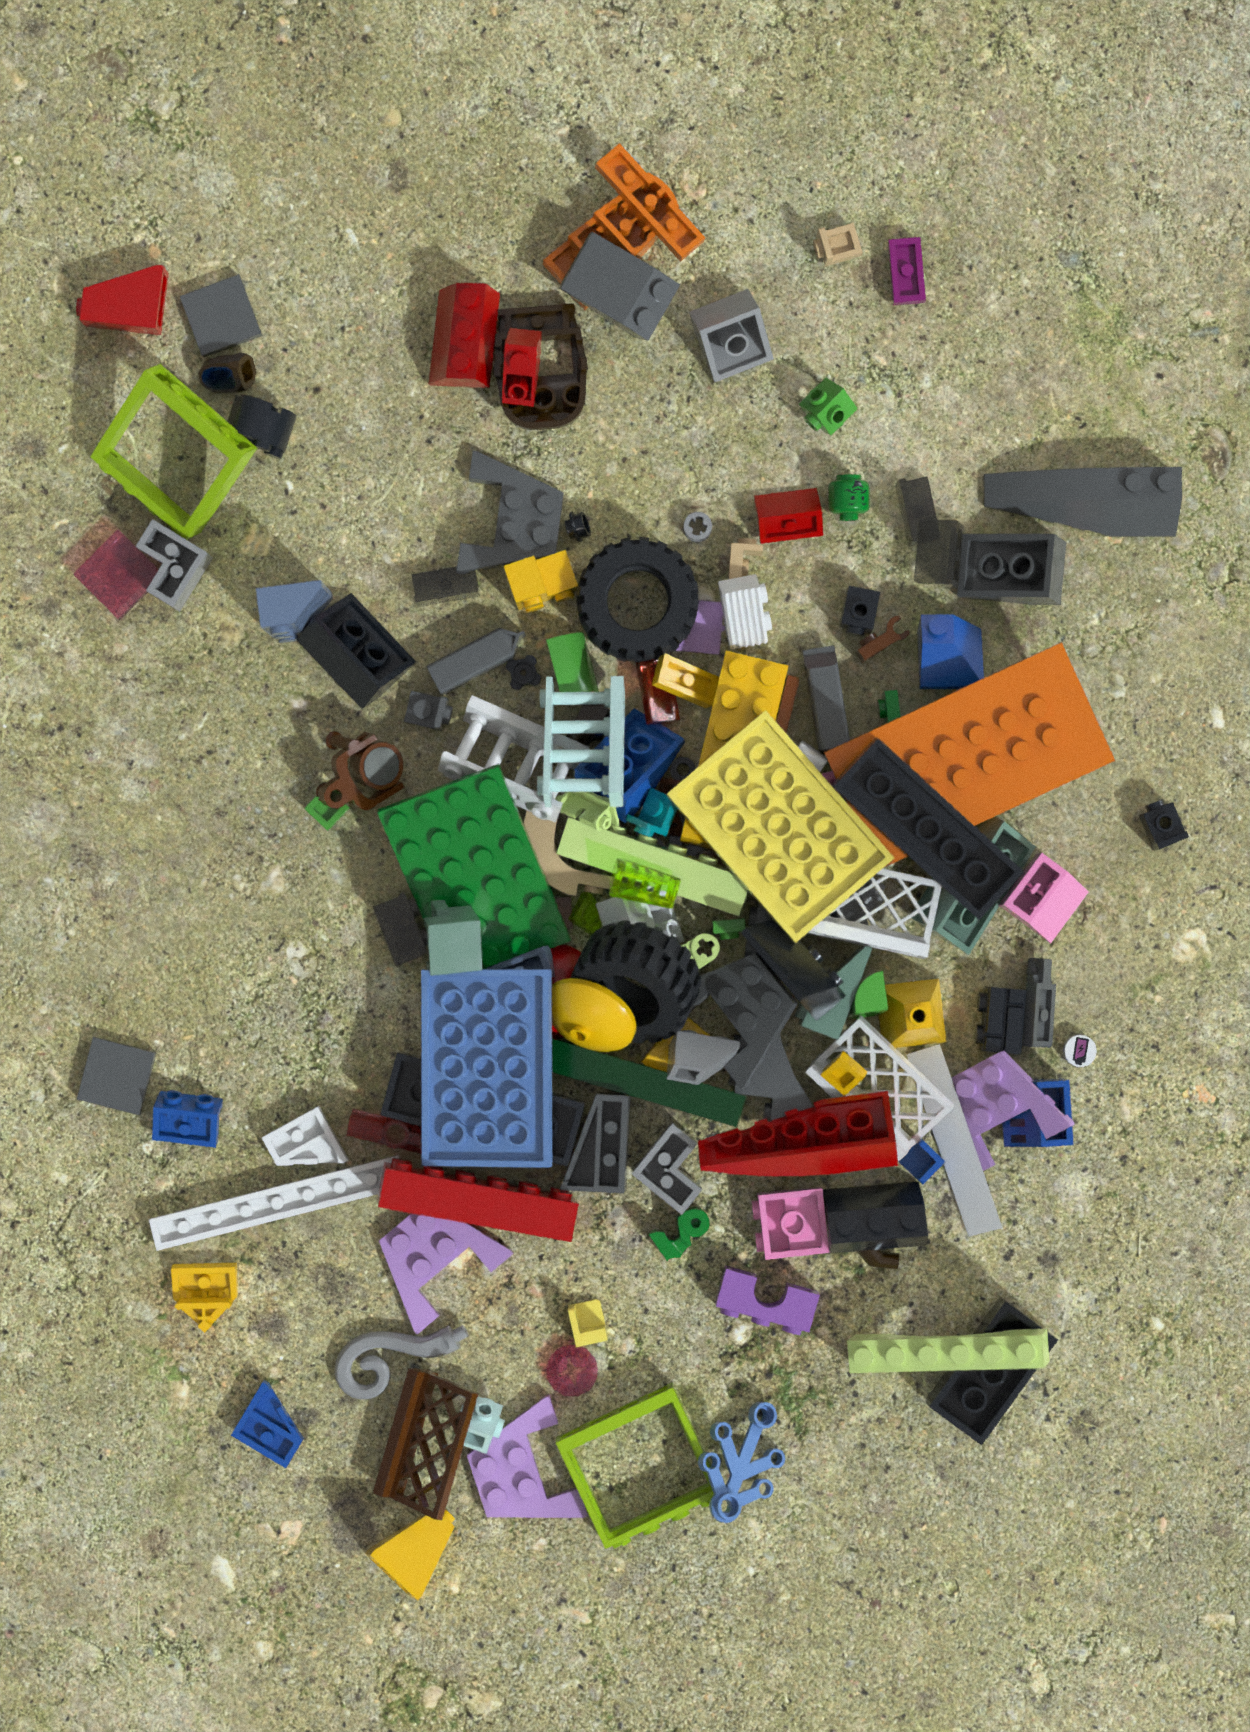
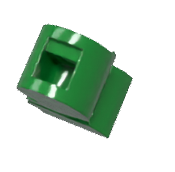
(691, 1223)

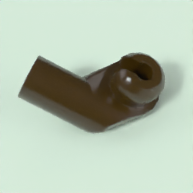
(880, 1259)

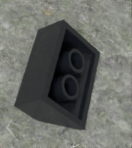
(355, 650)
(797, 967)
(875, 1217)

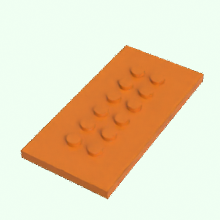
(994, 740)

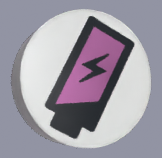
(1079, 1050)

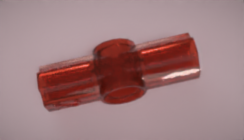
(375, 1128)

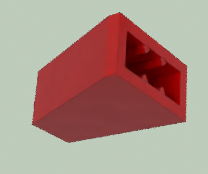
(126, 302)

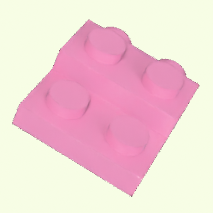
(791, 1223)

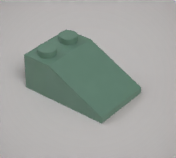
(833, 1021)

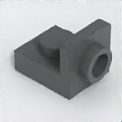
(428, 711)

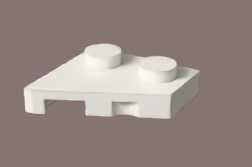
(305, 1141)

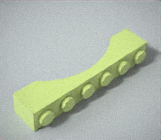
(948, 1353)

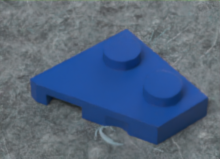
(269, 1427)

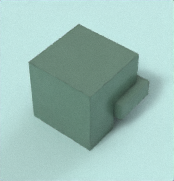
(453, 939)

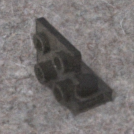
(402, 928)

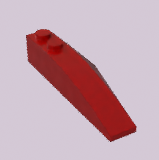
(821, 1140)

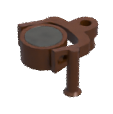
(371, 764)

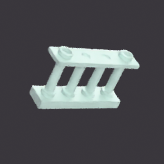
(610, 755)

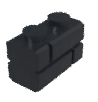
(1001, 1020)

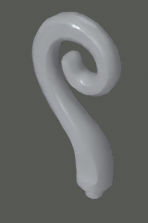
(430, 1346)

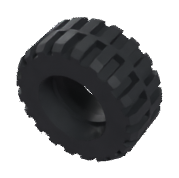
(637, 556)
(650, 959)

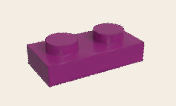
(906, 271)

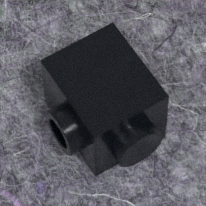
(859, 610)

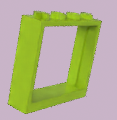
(202, 419)
(650, 1520)

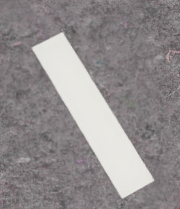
(957, 1147)

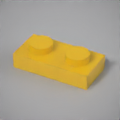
(685, 681)

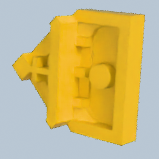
(204, 1290)

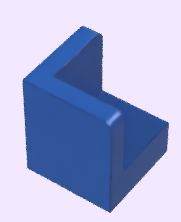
(921, 1161)

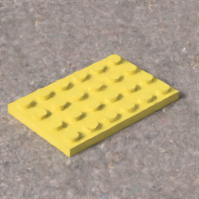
(780, 826)

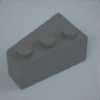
(602, 1149)

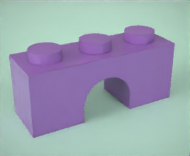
(793, 1310)

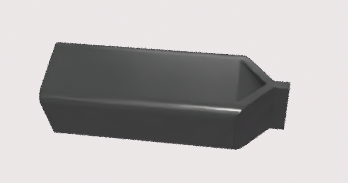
(474, 659)
(826, 697)

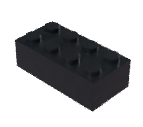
(980, 1398)

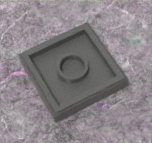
(221, 316)
(116, 1075)

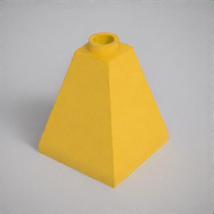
(898, 1023)
(413, 1552)

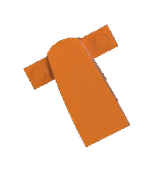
(631, 220)

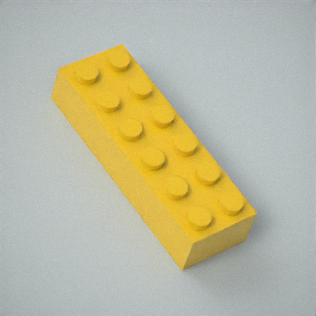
(743, 693)

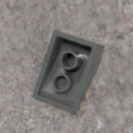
(619, 286)
(1012, 568)

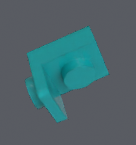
(655, 814)

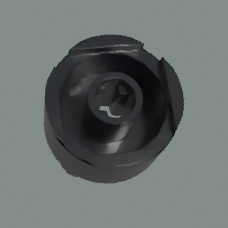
(262, 424)

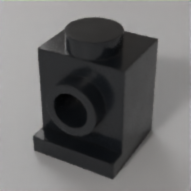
(1156, 834)

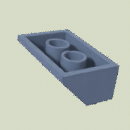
(291, 607)

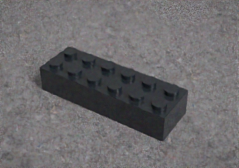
(927, 828)
(404, 1104)

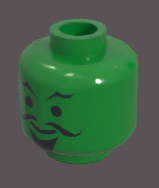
(848, 497)

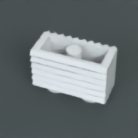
(744, 612)

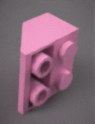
(1044, 897)

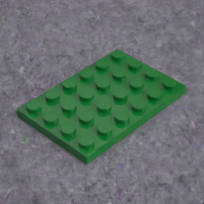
(474, 851)

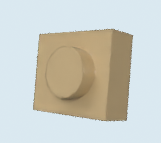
(837, 244)

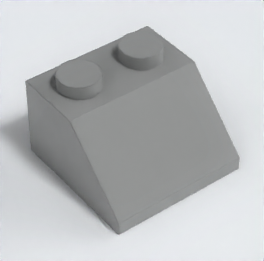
(731, 335)

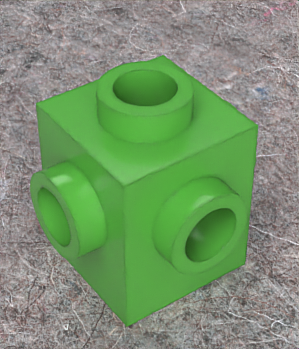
(827, 407)

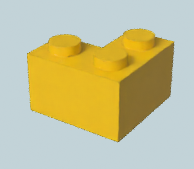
(541, 580)

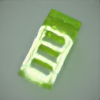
(645, 874)

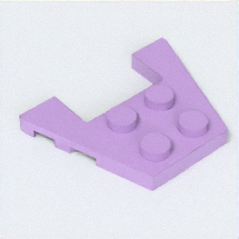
(999, 1091)
(422, 1248)
(510, 1476)

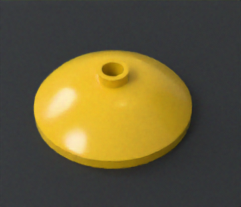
(591, 1015)

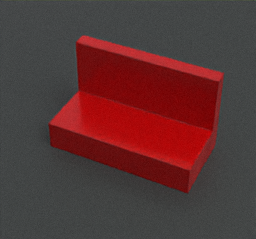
(789, 515)

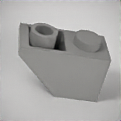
(698, 1056)

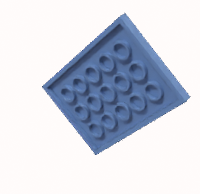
(487, 1068)

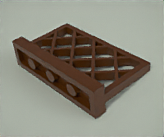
(408, 1434)

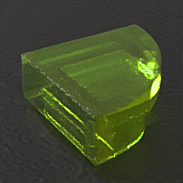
(586, 914)

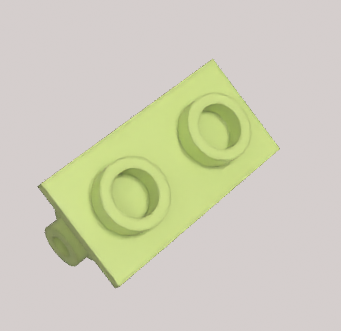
(595, 809)

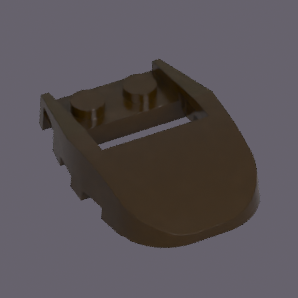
(557, 397)

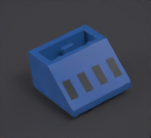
(1024, 1129)

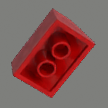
(464, 336)

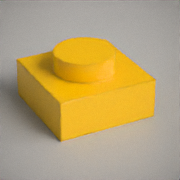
(843, 1073)

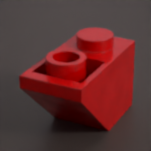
(521, 366)

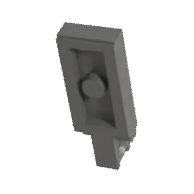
(1039, 1004)

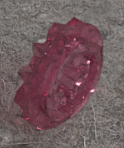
(580, 1358)

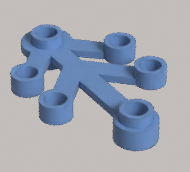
(740, 1465)

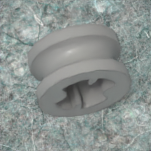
(689, 530)

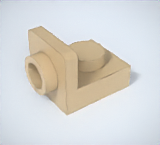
(737, 565)

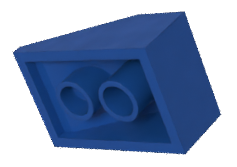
(646, 759)

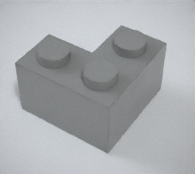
(181, 564)
(661, 1169)

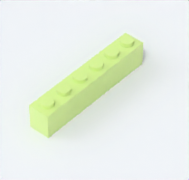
(700, 877)

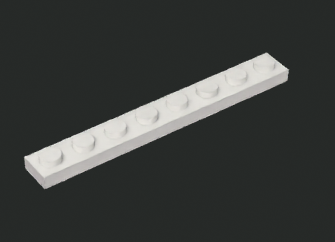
(267, 1205)

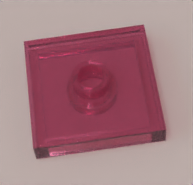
(117, 574)

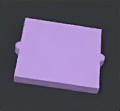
(706, 630)

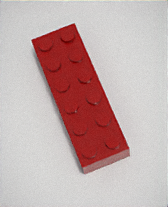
(477, 1201)

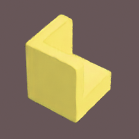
(587, 1322)

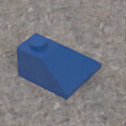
(948, 652)

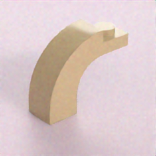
(558, 874)

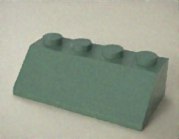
(952, 919)

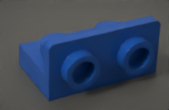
(186, 1118)

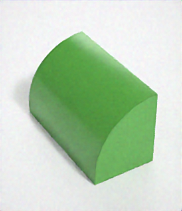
(572, 663)
(869, 998)

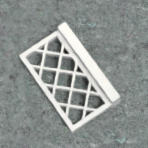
(879, 937)
(903, 1140)

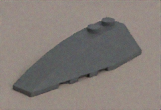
(1093, 499)

